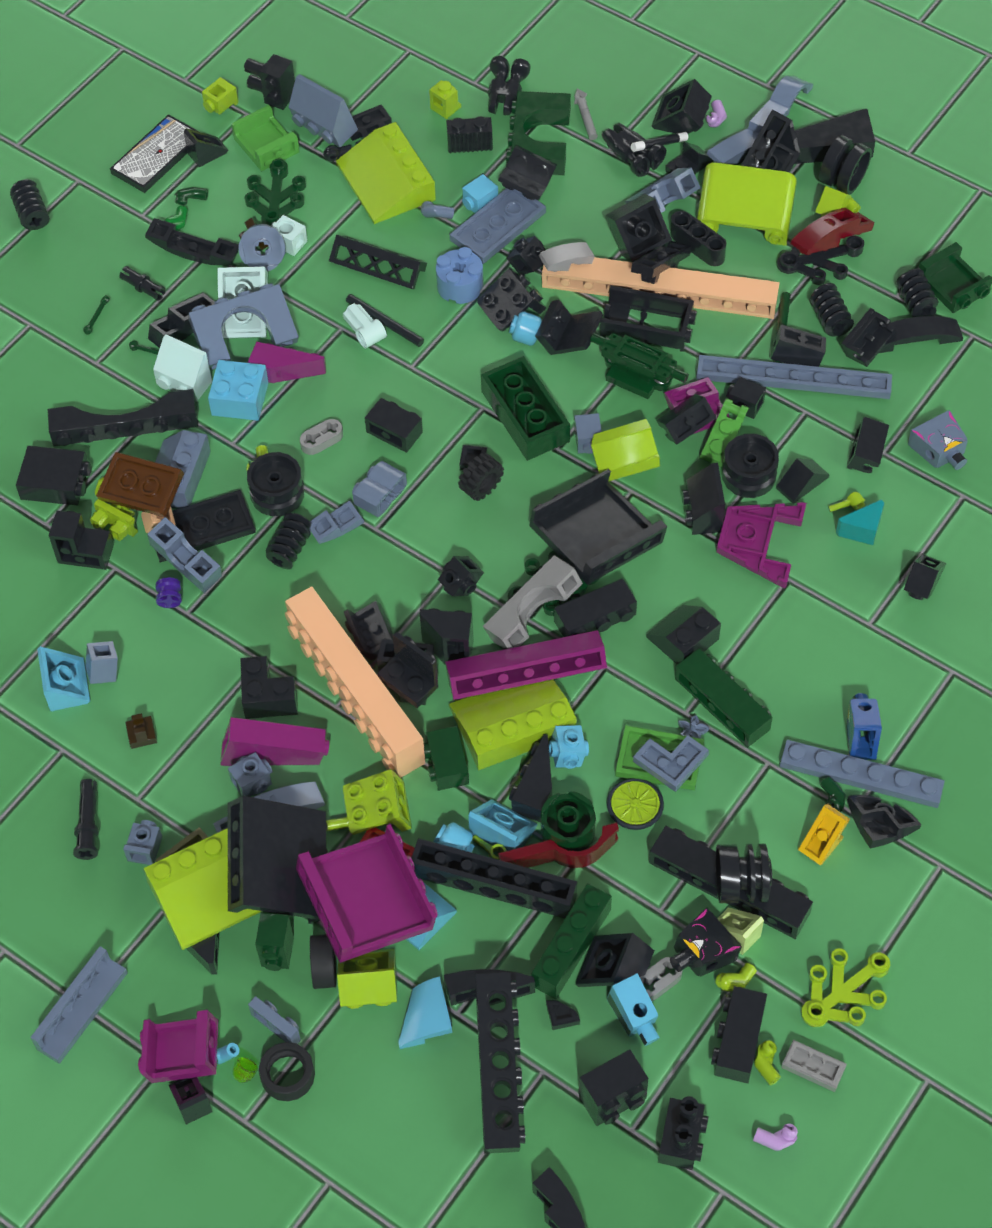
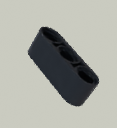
(704, 241)

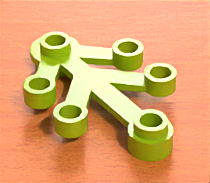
(844, 992)

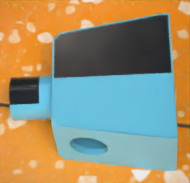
(631, 998)

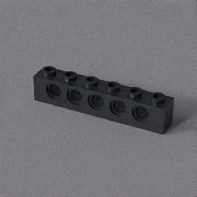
(494, 878)
(494, 1137)

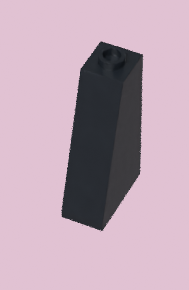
(816, 139)

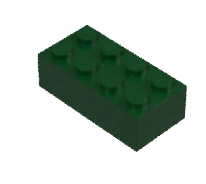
(525, 408)

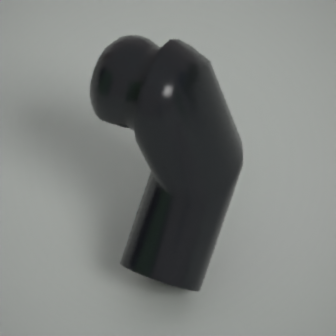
(333, 153)

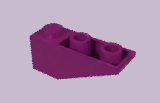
(286, 363)

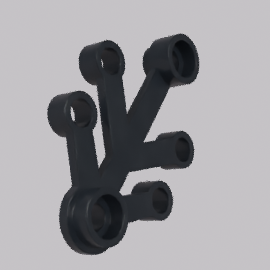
(791, 261)

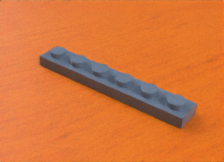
(862, 773)

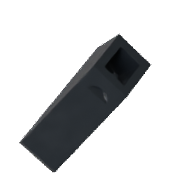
(535, 783)

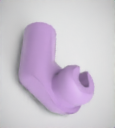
(778, 1140)

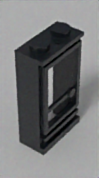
(623, 300)

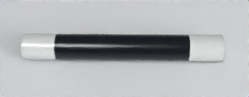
(665, 140)

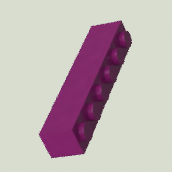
(526, 664)

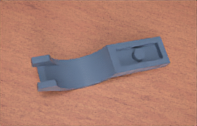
(781, 100)

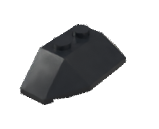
(775, 145)

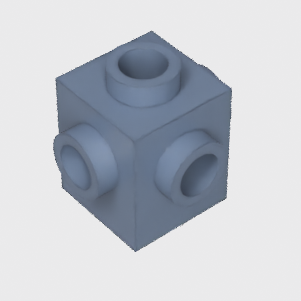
(250, 775)

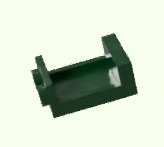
(954, 279)

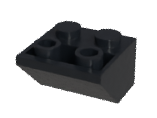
(448, 633)

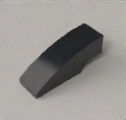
(176, 322)
(462, 987)
(562, 1207)

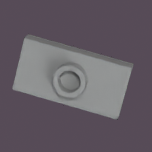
(814, 1065)

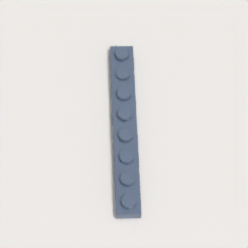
(796, 376)

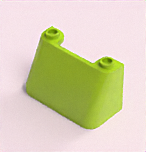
(748, 199)

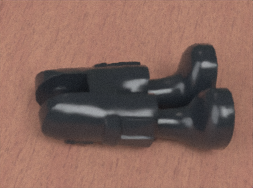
(503, 91)
(641, 161)

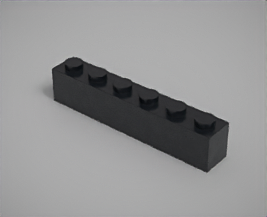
(696, 865)

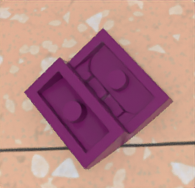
(701, 387)

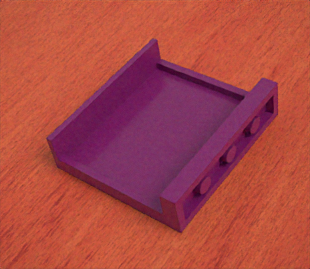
(367, 895)

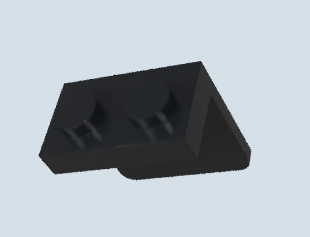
(508, 298)

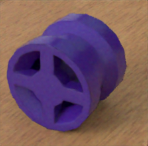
(168, 592)

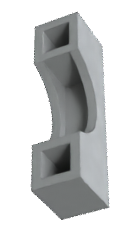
(552, 582)

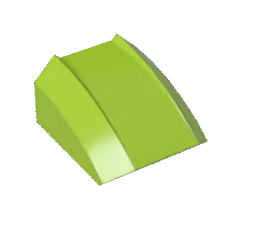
(625, 450)

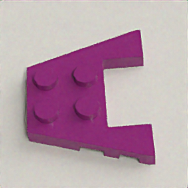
(748, 535)

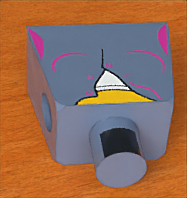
(940, 441)

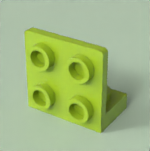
(376, 802)

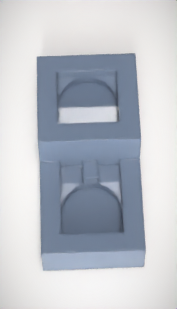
(333, 525)

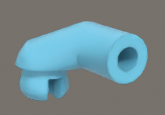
(227, 1053)

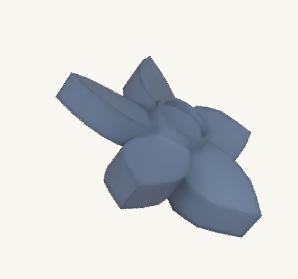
(693, 728)

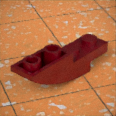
(830, 229)

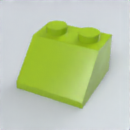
(368, 979)

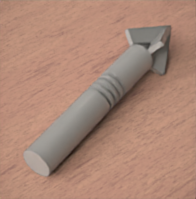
(587, 119)

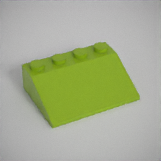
(387, 174)
(510, 720)
(194, 890)

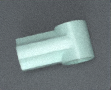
(366, 329)

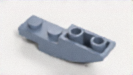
(299, 794)

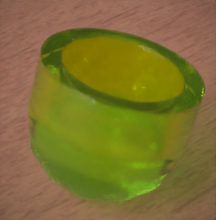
(244, 1069)

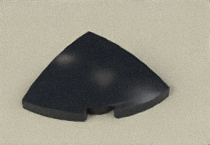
(879, 821)

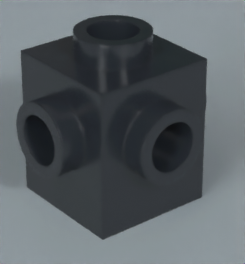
(526, 255)
(460, 576)

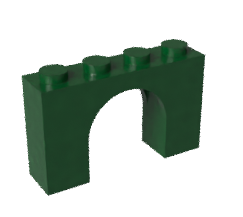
(539, 109)

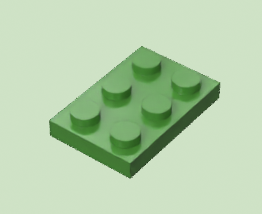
(633, 741)

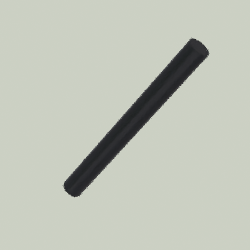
(386, 321)

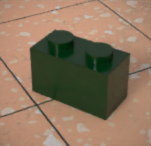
(447, 758)
(274, 941)

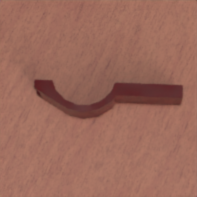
(549, 851)

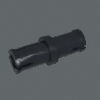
(142, 283)

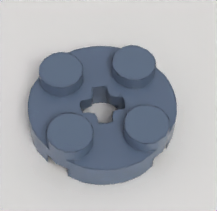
(270, 237)

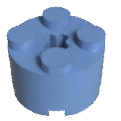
(459, 275)

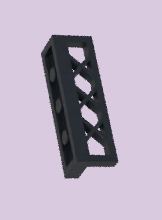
(383, 255)

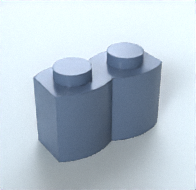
(379, 488)

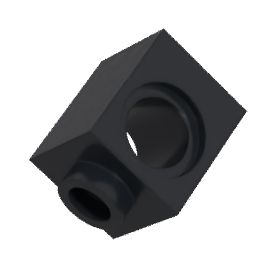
(747, 394)

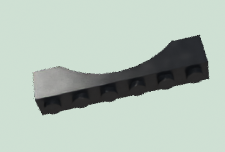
(74, 426)

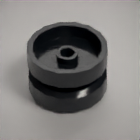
(845, 164)
(750, 465)
(275, 484)

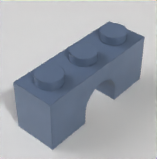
(671, 187)
(194, 565)

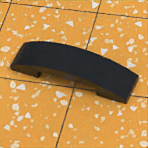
(191, 247)
(924, 329)

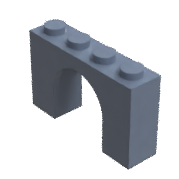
(266, 304)

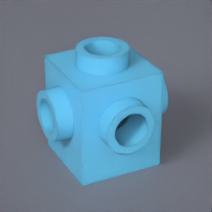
(568, 746)

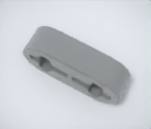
(321, 436)
(662, 984)

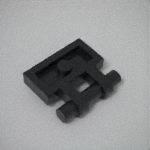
(369, 121)

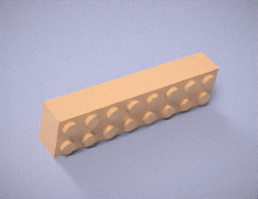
(355, 683)

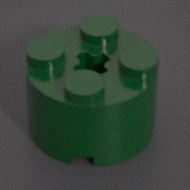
(568, 821)

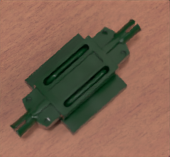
(637, 365)

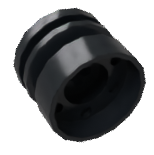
(743, 873)

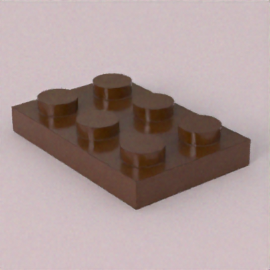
(140, 484)

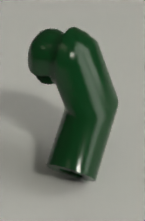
(191, 192)
(836, 795)

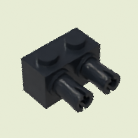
(274, 80)
(682, 1132)

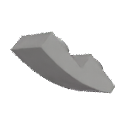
(560, 257)

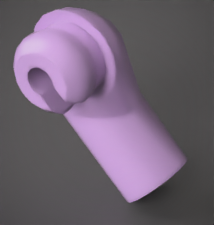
(718, 115)

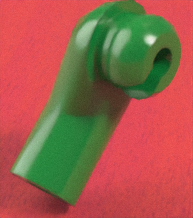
(179, 218)

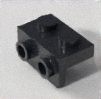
(368, 628)

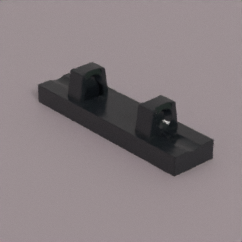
(660, 260)

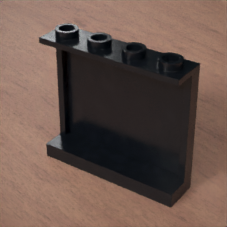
(595, 528)
(264, 855)

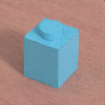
(479, 193)

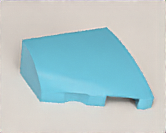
(426, 1014)

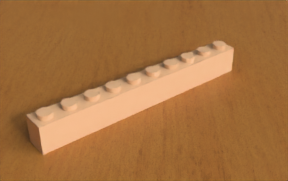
(706, 289)

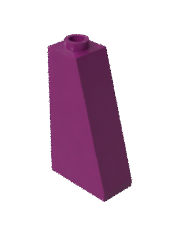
(273, 741)

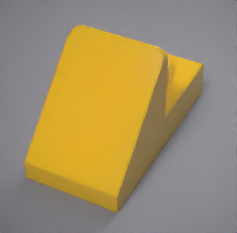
(824, 834)

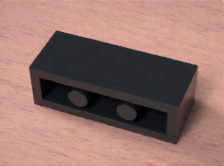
(596, 610)
(739, 1034)

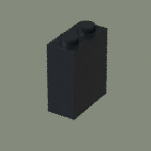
(53, 475)

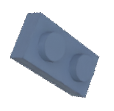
(267, 1014)

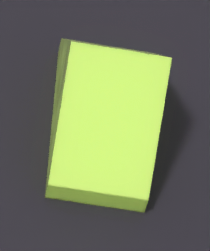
(742, 926)

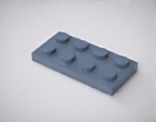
(497, 223)

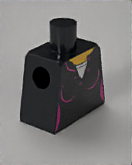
(704, 946)

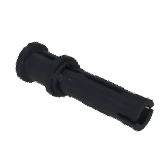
(86, 830)

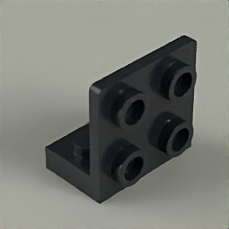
(527, 173)
(566, 332)
(411, 671)

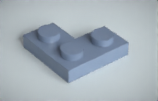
(672, 767)

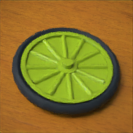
(635, 804)

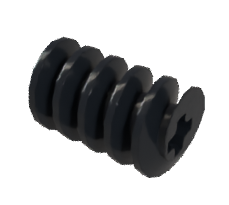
(29, 205)
(917, 293)
(831, 310)
(288, 540)

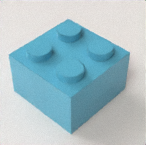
(238, 390)

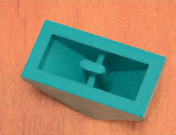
(861, 524)

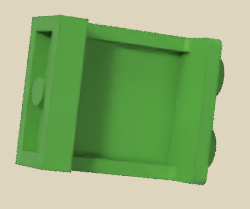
(264, 138)

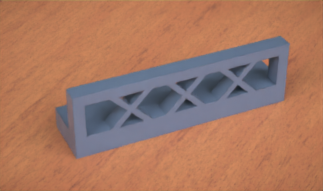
(78, 1006)

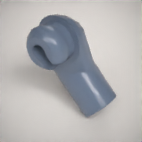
(430, 210)

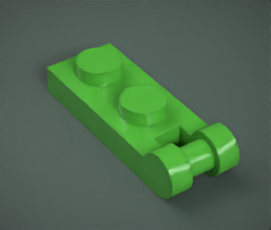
(723, 432)

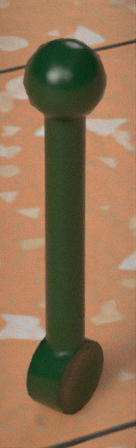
(88, 328)
(135, 346)

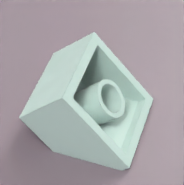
(182, 367)

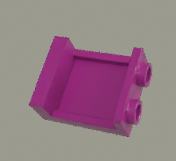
(179, 1048)

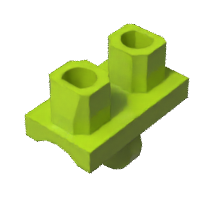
(118, 516)

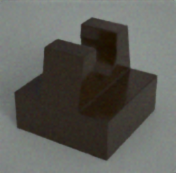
(140, 731)

